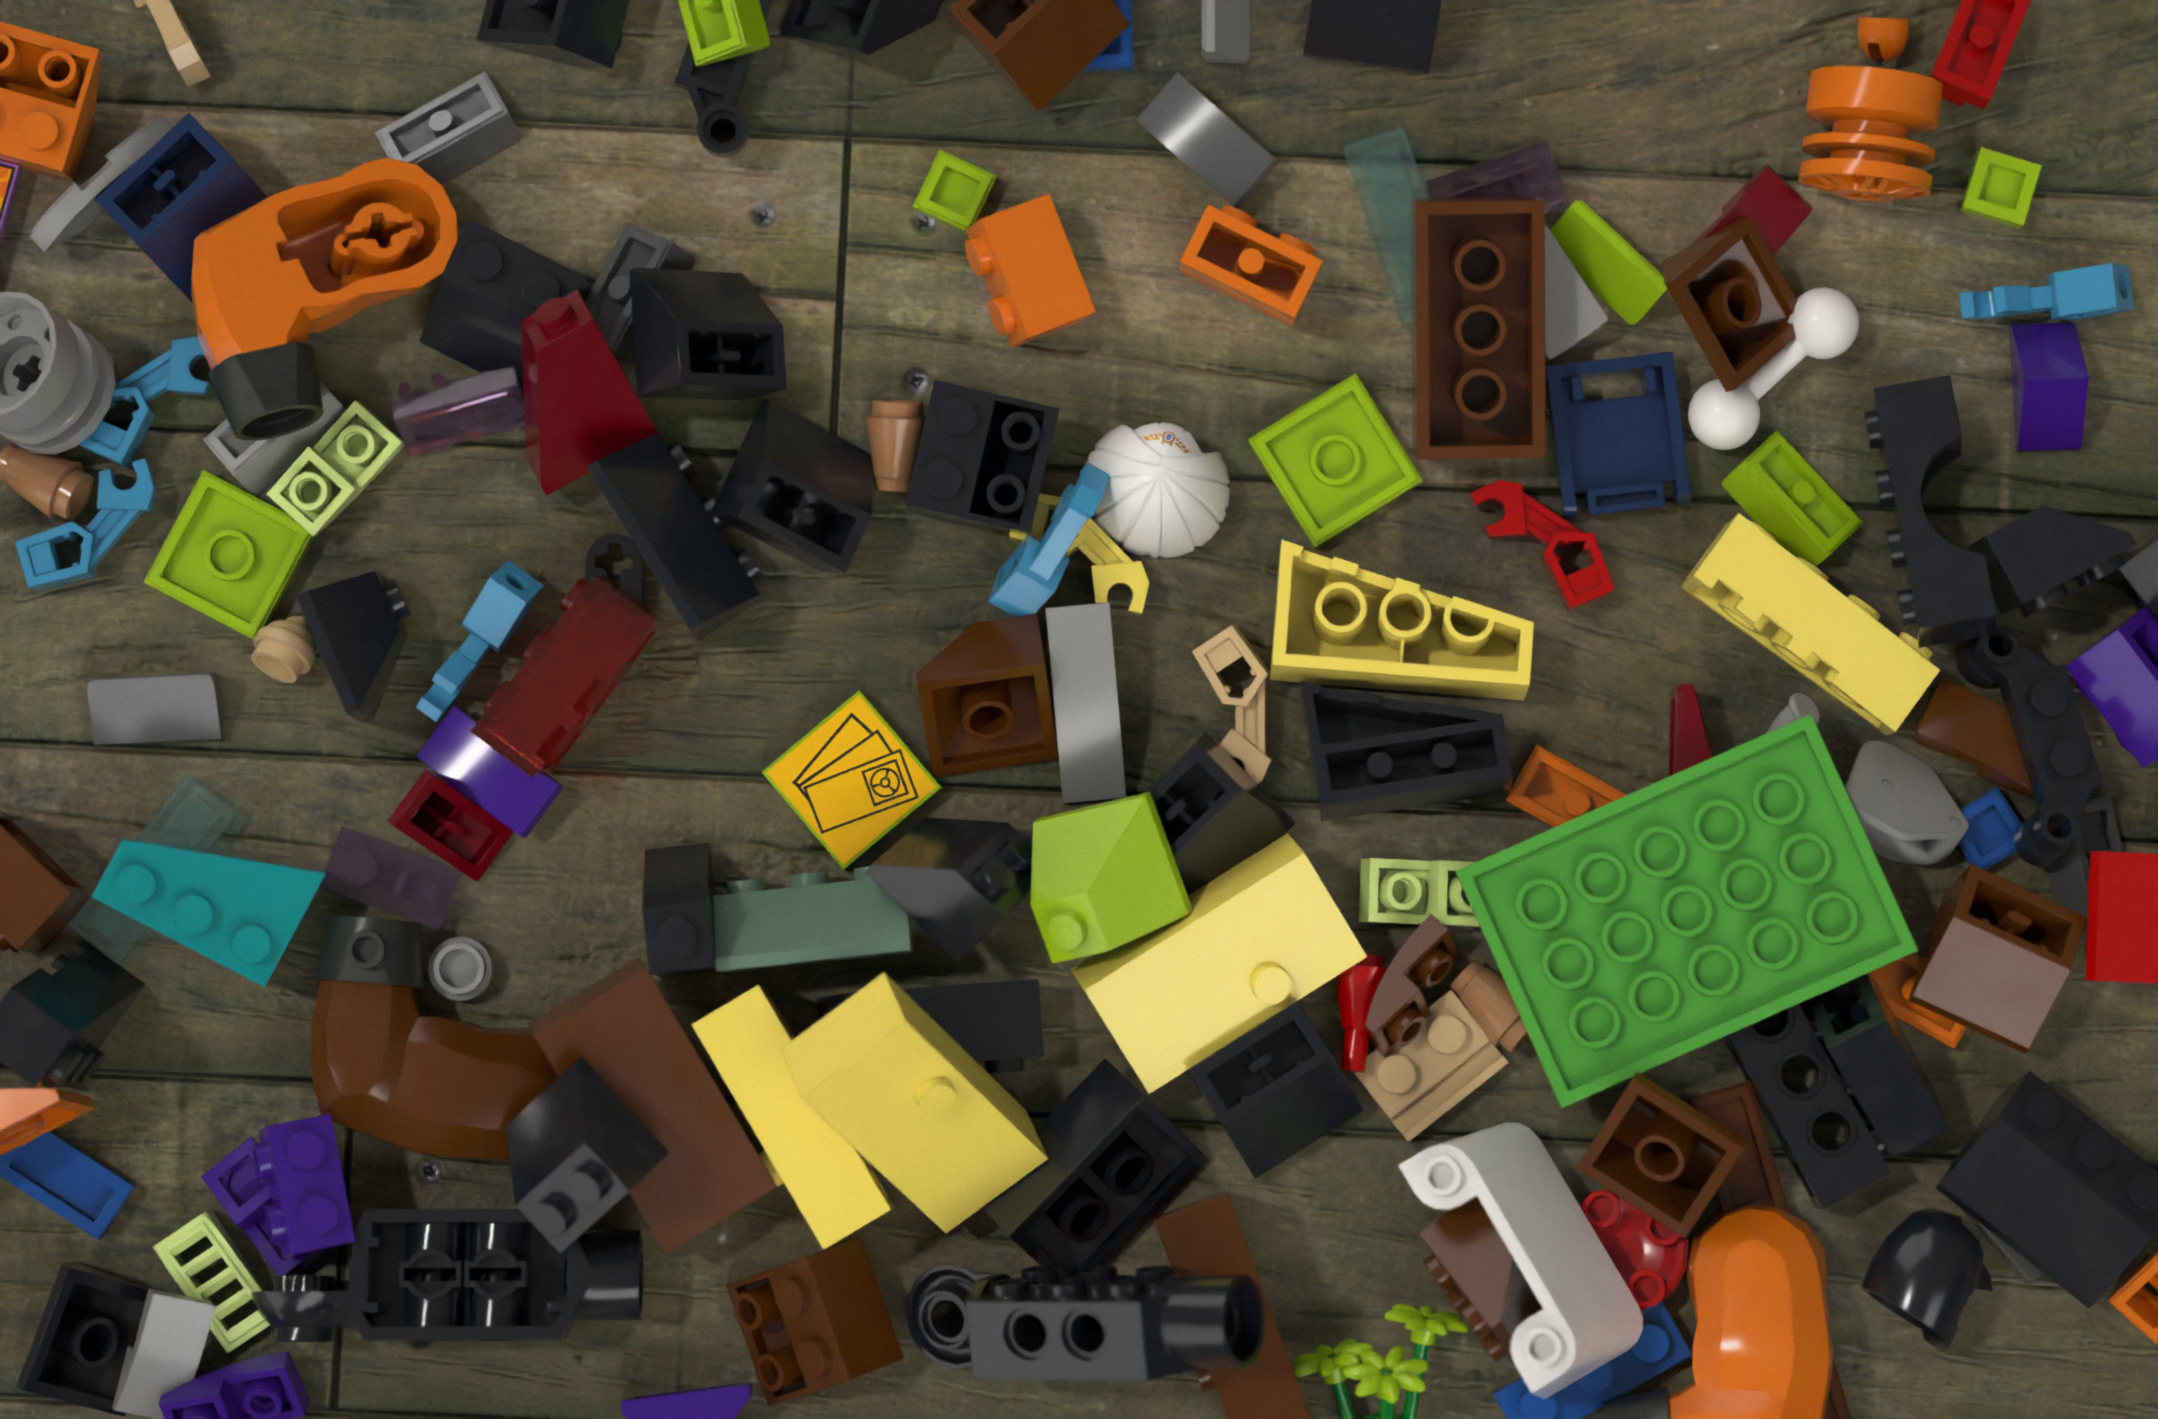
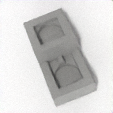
(164, 1351)

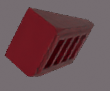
(1687, 730)

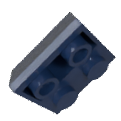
(176, 194)

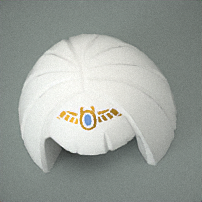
(1159, 490)

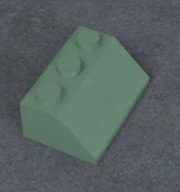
(806, 923)

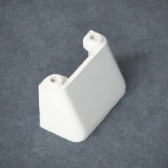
(1583, 1297)

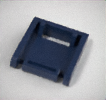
(1617, 446)

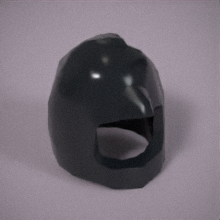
(1928, 1273)

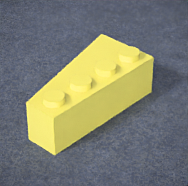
(1811, 624)
(1390, 634)

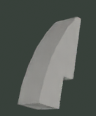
(1086, 703)

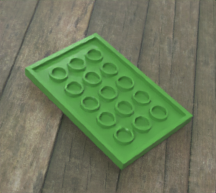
(1686, 911)

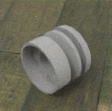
(51, 377)

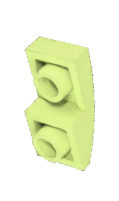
(336, 468)
(1411, 891)

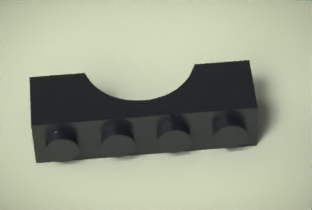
(1947, 586)

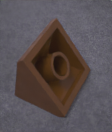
(1732, 300)

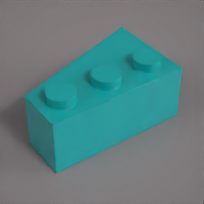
(211, 902)

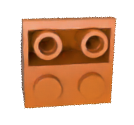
(46, 101)

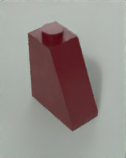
(574, 394)

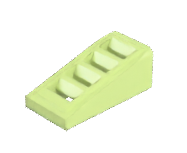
(183, 1273)

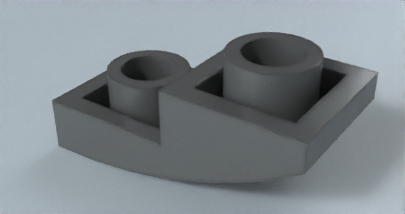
(1207, 140)

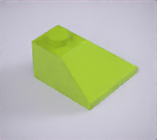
(1103, 877)

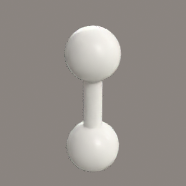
(1823, 327)

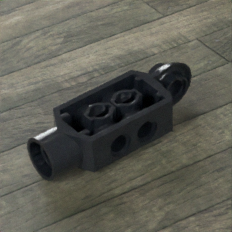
(461, 1280)
(1085, 1322)

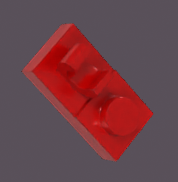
(1977, 49)

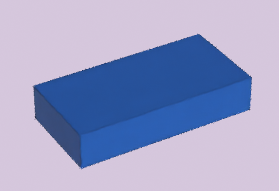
(68, 1182)

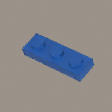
(1655, 1352)

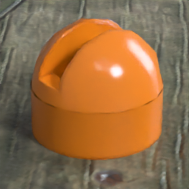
(1882, 37)

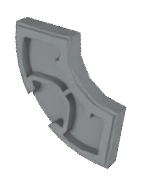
(77, 205)

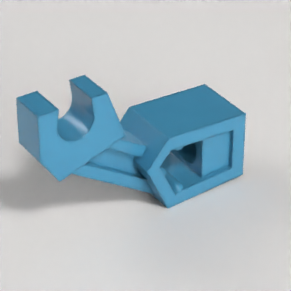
(2068, 295)
(166, 373)
(116, 515)
(1038, 565)
(491, 625)

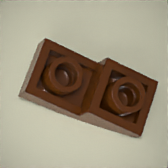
(1975, 732)
(1398, 1005)

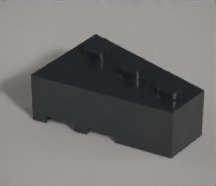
(1399, 754)
(61, 1019)
(987, 1020)

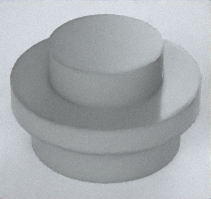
(460, 968)

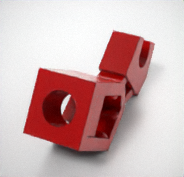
(1527, 516)

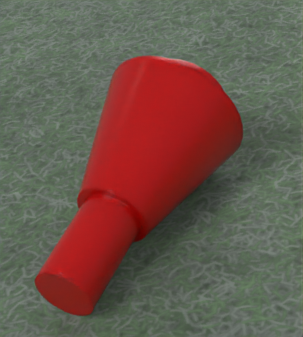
(1355, 993)

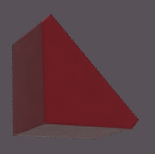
(450, 825)

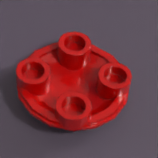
(1641, 1248)

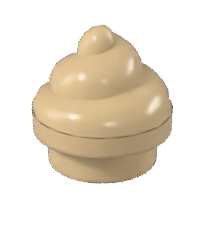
(284, 649)

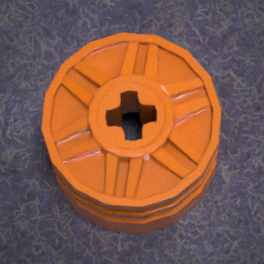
(1869, 142)

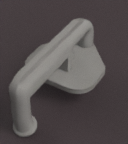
(1895, 798)

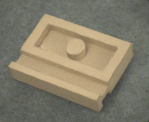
(1433, 1070)

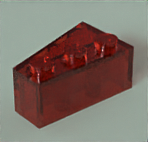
(567, 676)

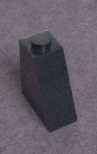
(679, 910)
(1879, 1064)

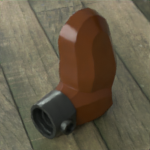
(407, 1073)

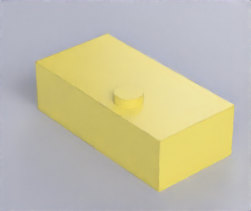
(1236, 960)
(914, 1103)
(817, 1165)

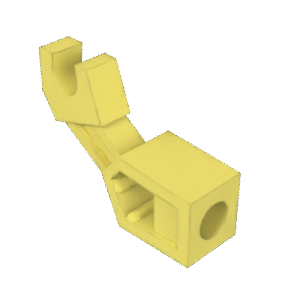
(1109, 562)

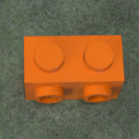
(1251, 264)
(1028, 271)

